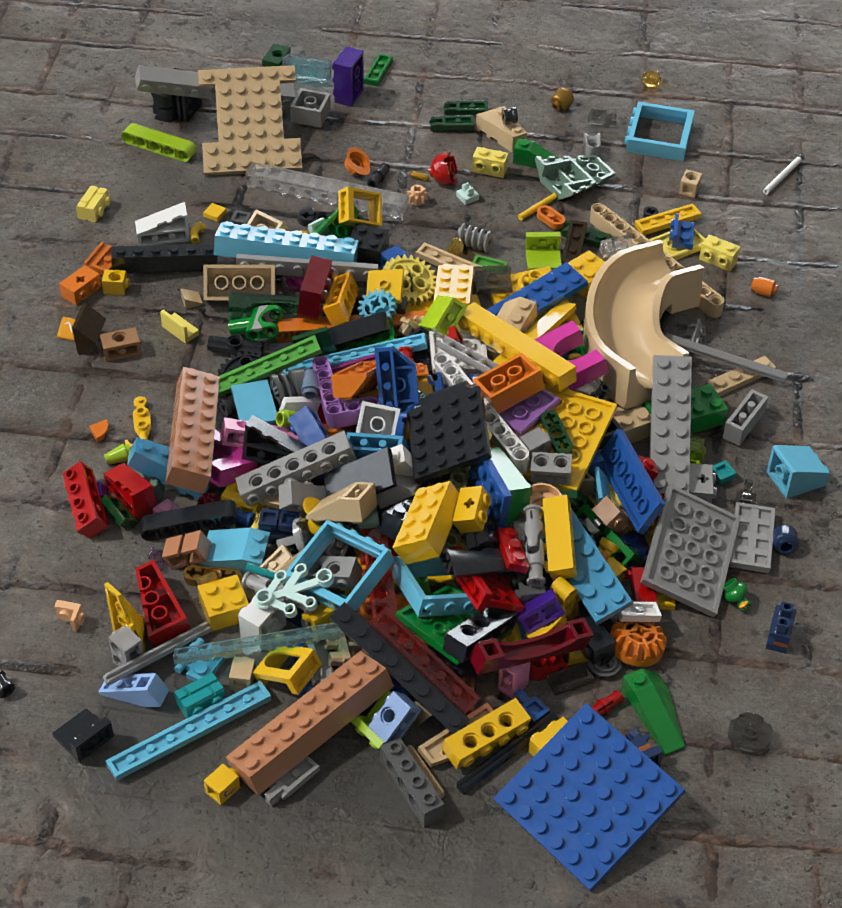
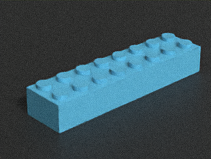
(260, 240)

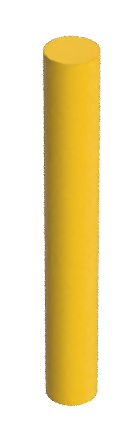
(533, 209)

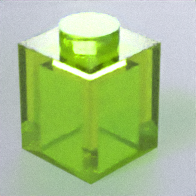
(697, 450)

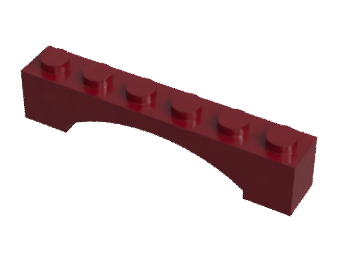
(496, 655)

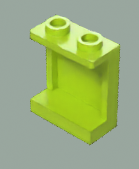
(442, 314)

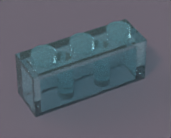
(309, 68)

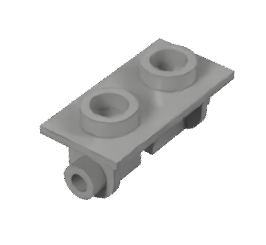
(696, 332)

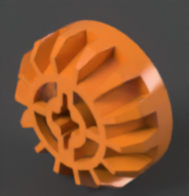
(640, 645)

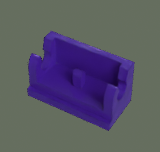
(541, 611)

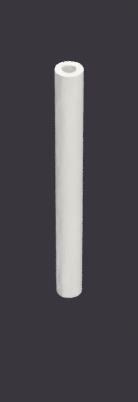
(782, 175)

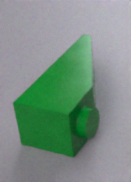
(526, 151)

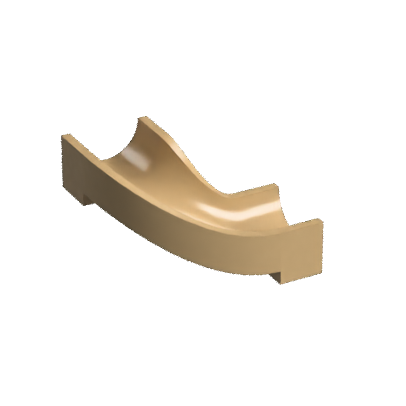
(626, 314)

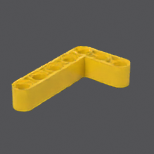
(568, 595)

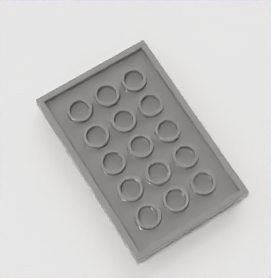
(691, 551)

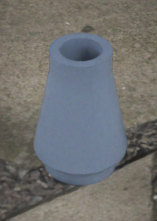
(310, 385)

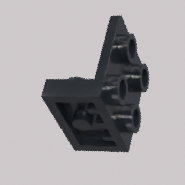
(84, 734)

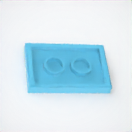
(255, 400)

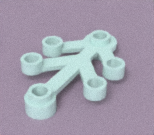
(292, 589)

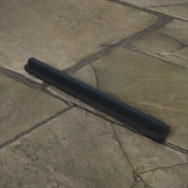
(503, 754)

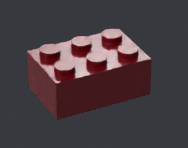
(315, 288)

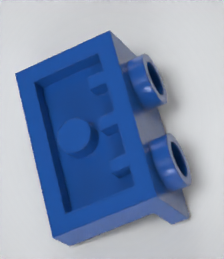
(681, 233)

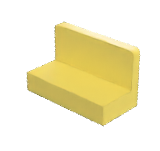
(178, 326)

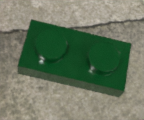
(119, 511)

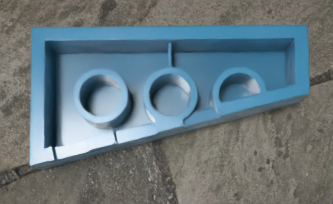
(152, 460)

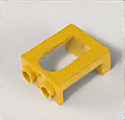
(297, 676)

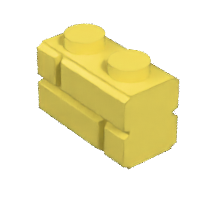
(93, 204)

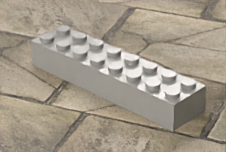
(671, 421)

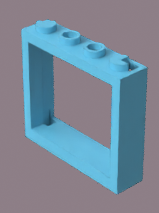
(658, 148)
(368, 582)
(433, 604)

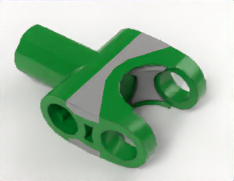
(256, 326)

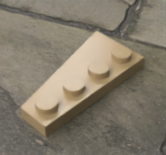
(431, 749)

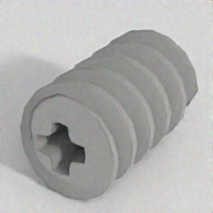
(475, 239)

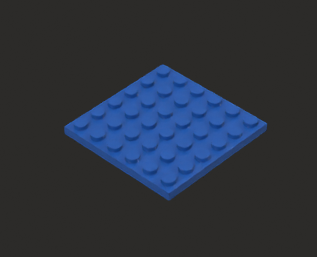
(589, 796)

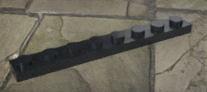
(399, 669)

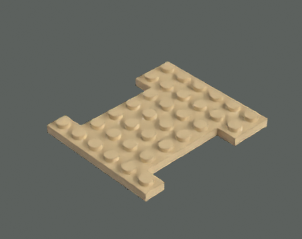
(249, 120)

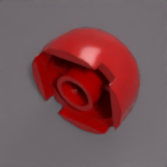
(444, 169)

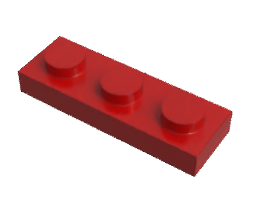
(512, 550)

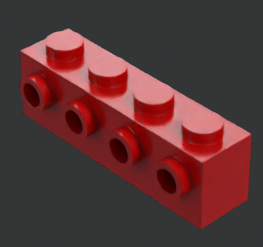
(85, 500)

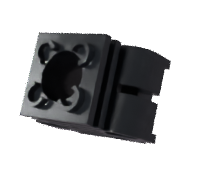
(172, 106)

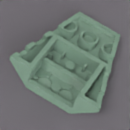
(572, 175)

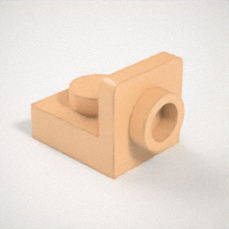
(70, 612)

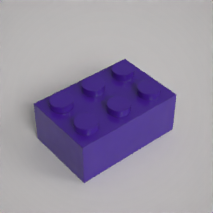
(348, 76)

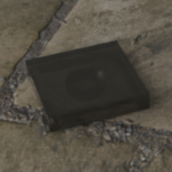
(492, 279)

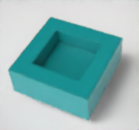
(724, 472)

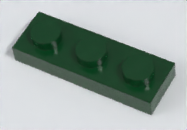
(576, 498)

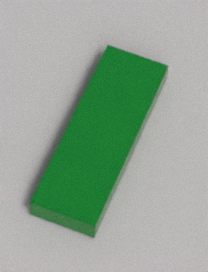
(378, 70)

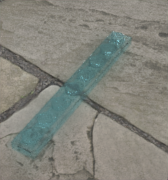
(251, 644)

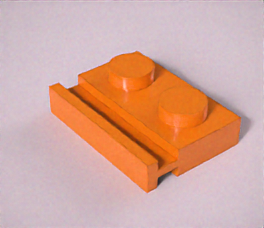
(100, 259)

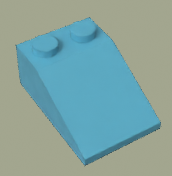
(236, 547)

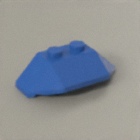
(396, 379)

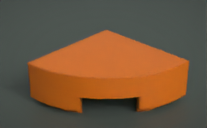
(99, 430)

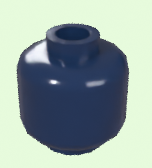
(785, 539)

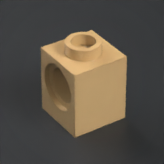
(690, 183)
(241, 673)

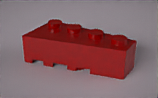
(161, 609)

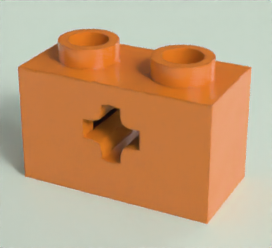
(80, 285)

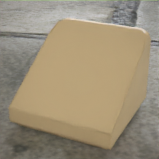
(191, 298)

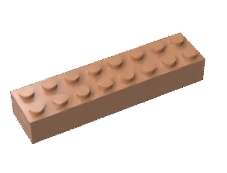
(193, 430)
(309, 722)

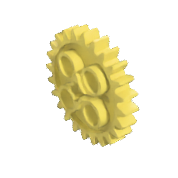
(417, 278)

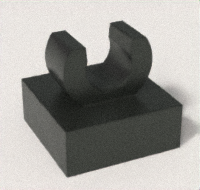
(594, 528)

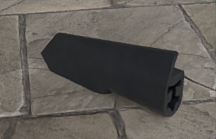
(472, 563)

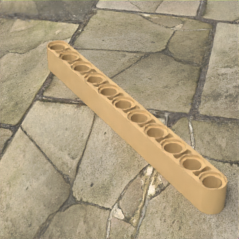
(609, 222)

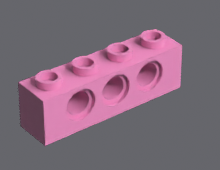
(233, 432)

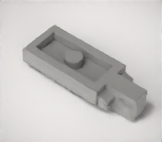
(291, 781)

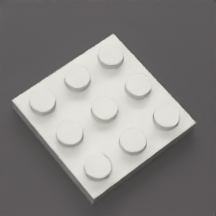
(469, 341)

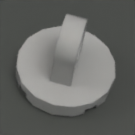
(300, 537)

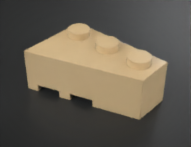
(506, 135)

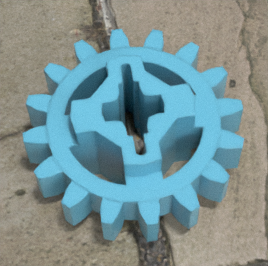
(376, 303)

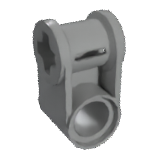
(591, 144)

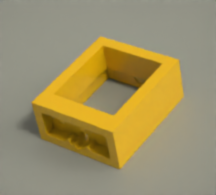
(346, 207)

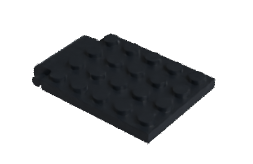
(448, 431)

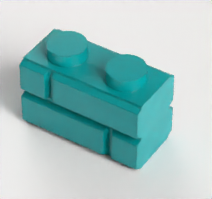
(199, 695)

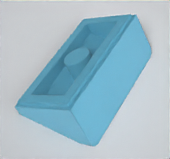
(601, 485)

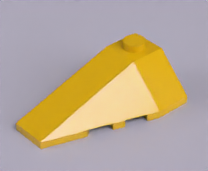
(124, 614)

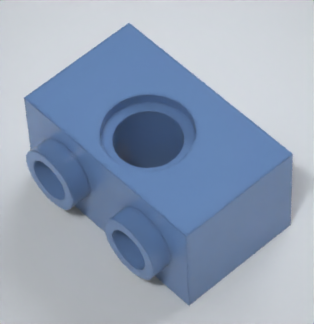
(405, 714)

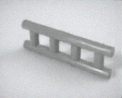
(465, 354)

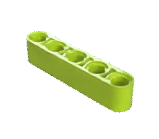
(159, 142)

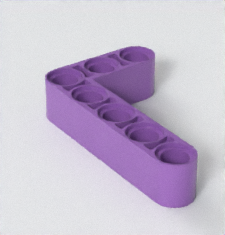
(336, 412)

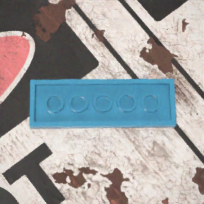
(595, 580)

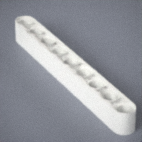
(501, 433)

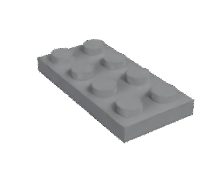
(753, 538)

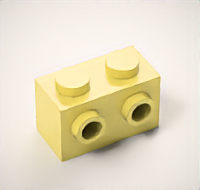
(490, 162)
(719, 253)

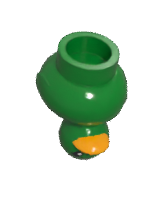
(735, 592)

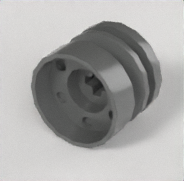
(283, 387)

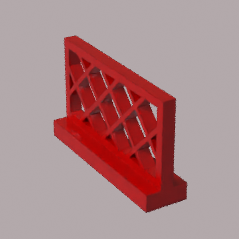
(489, 591)

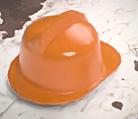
(357, 162)

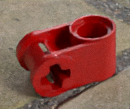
(540, 668)

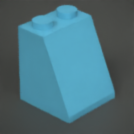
(796, 469)

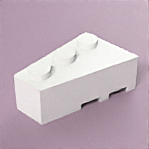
(164, 227)

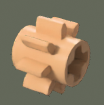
(417, 195)

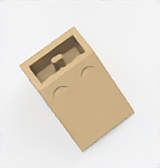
(348, 504)

